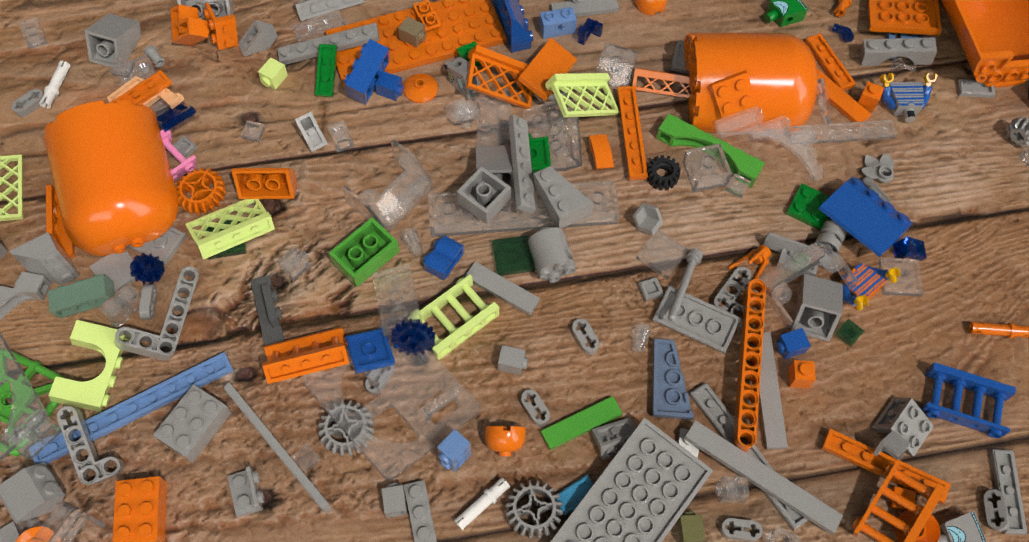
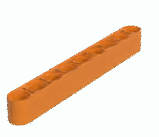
(746, 371)

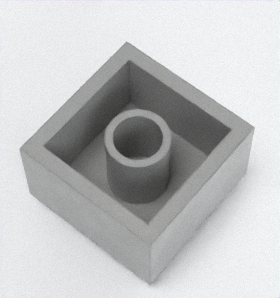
(484, 195)

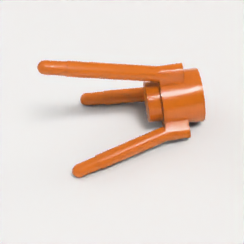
(757, 255)

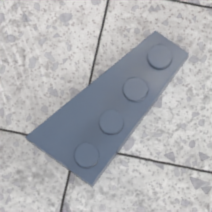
(669, 390)

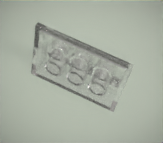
(562, 133)

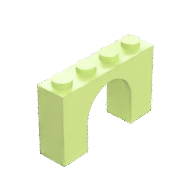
(93, 393)

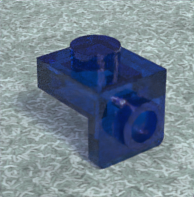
(589, 27)

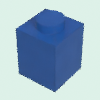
(389, 86)
(792, 343)

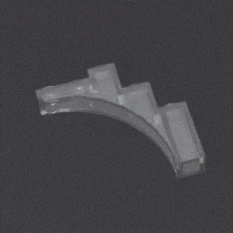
(778, 130)

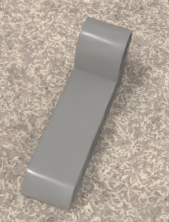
(85, 443)

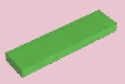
(581, 423)

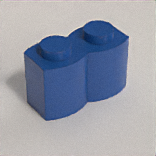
(443, 257)

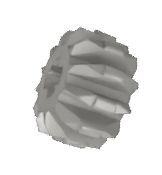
(1019, 131)

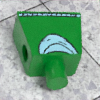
(785, 12)

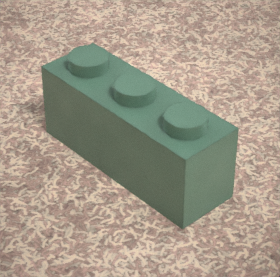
(80, 296)

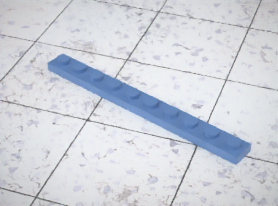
(141, 405)

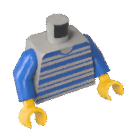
(906, 97)

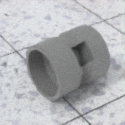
(831, 235)

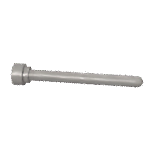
(693, 258)

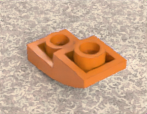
(426, 15)
(601, 151)

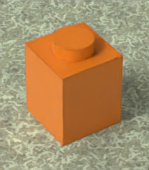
(870, 96)
(801, 374)

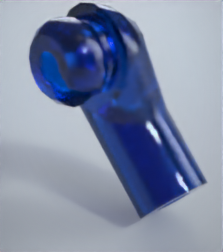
(845, 32)

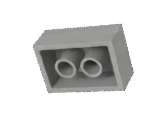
(192, 423)

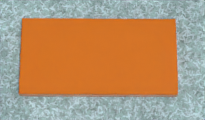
(549, 61)

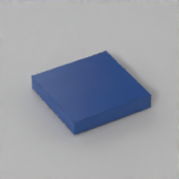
(369, 351)

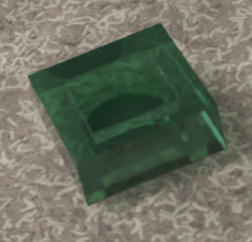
(849, 332)

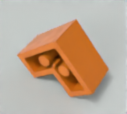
(187, 26)

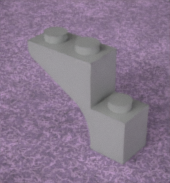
(27, 287)

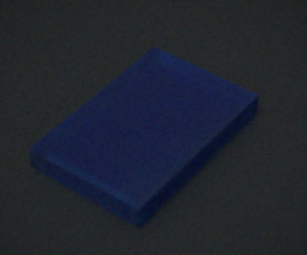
(175, 116)

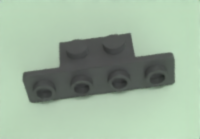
(267, 310)

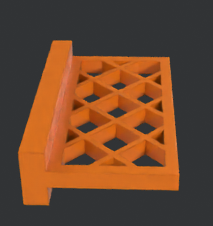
(501, 63)

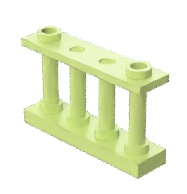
(472, 323)

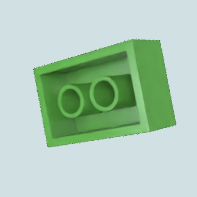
(364, 252)

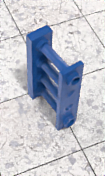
(980, 386)

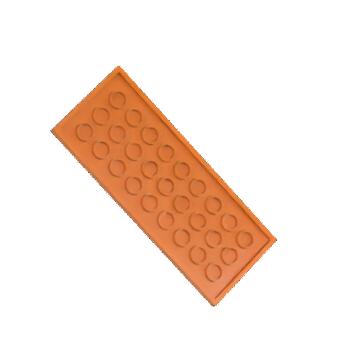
(460, 24)

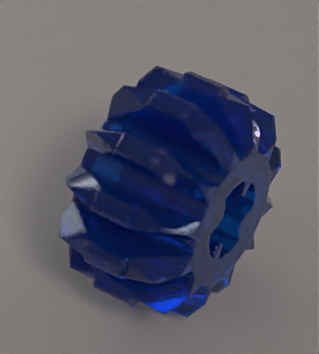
(147, 268)

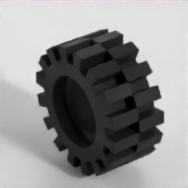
(667, 164)

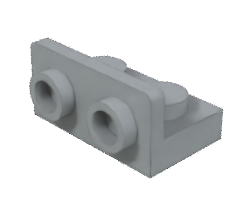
(612, 437)
(245, 492)

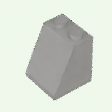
(112, 38)
(497, 161)
(818, 307)

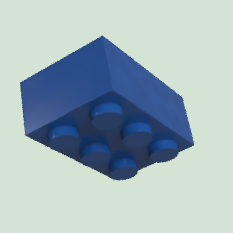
(366, 71)

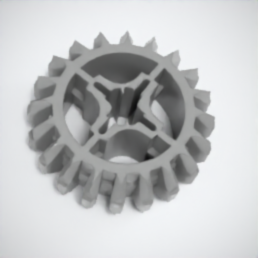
(329, 430)
(543, 507)

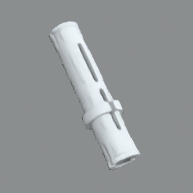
(52, 90)
(484, 501)

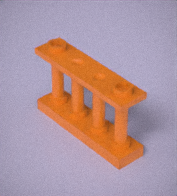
(305, 355)
(921, 512)

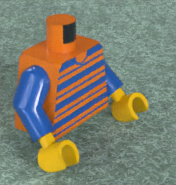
(870, 282)

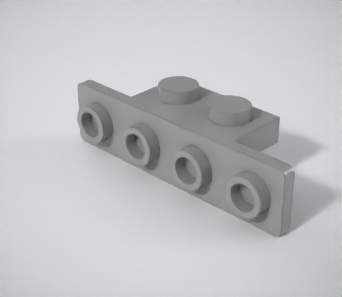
(787, 249)

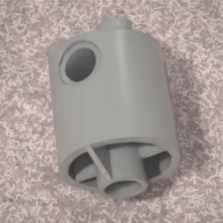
(551, 254)

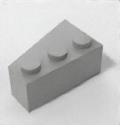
(561, 198)

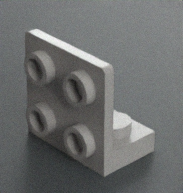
(905, 419)

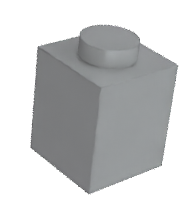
(512, 360)
(394, 500)

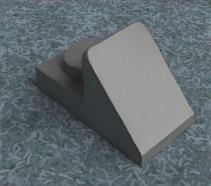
(310, 131)

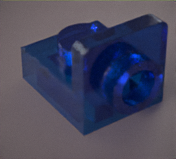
(910, 248)

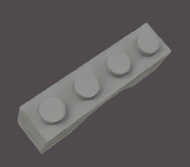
(919, 50)

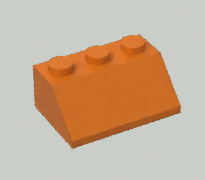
(265, 183)

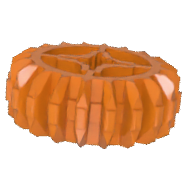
(202, 196)

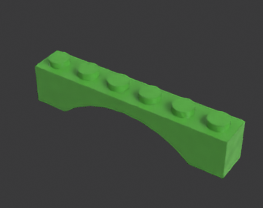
(679, 133)

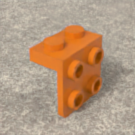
(221, 29)

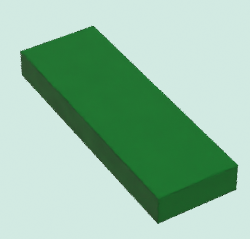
(326, 70)

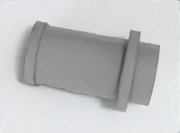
(156, 58)

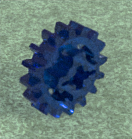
(413, 337)

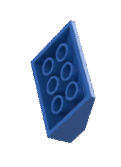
(514, 24)
(866, 216)

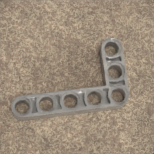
(171, 321)

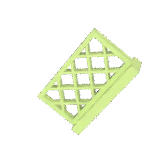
(580, 83)
(4, 160)
(233, 234)

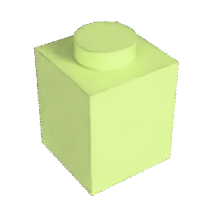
(272, 73)

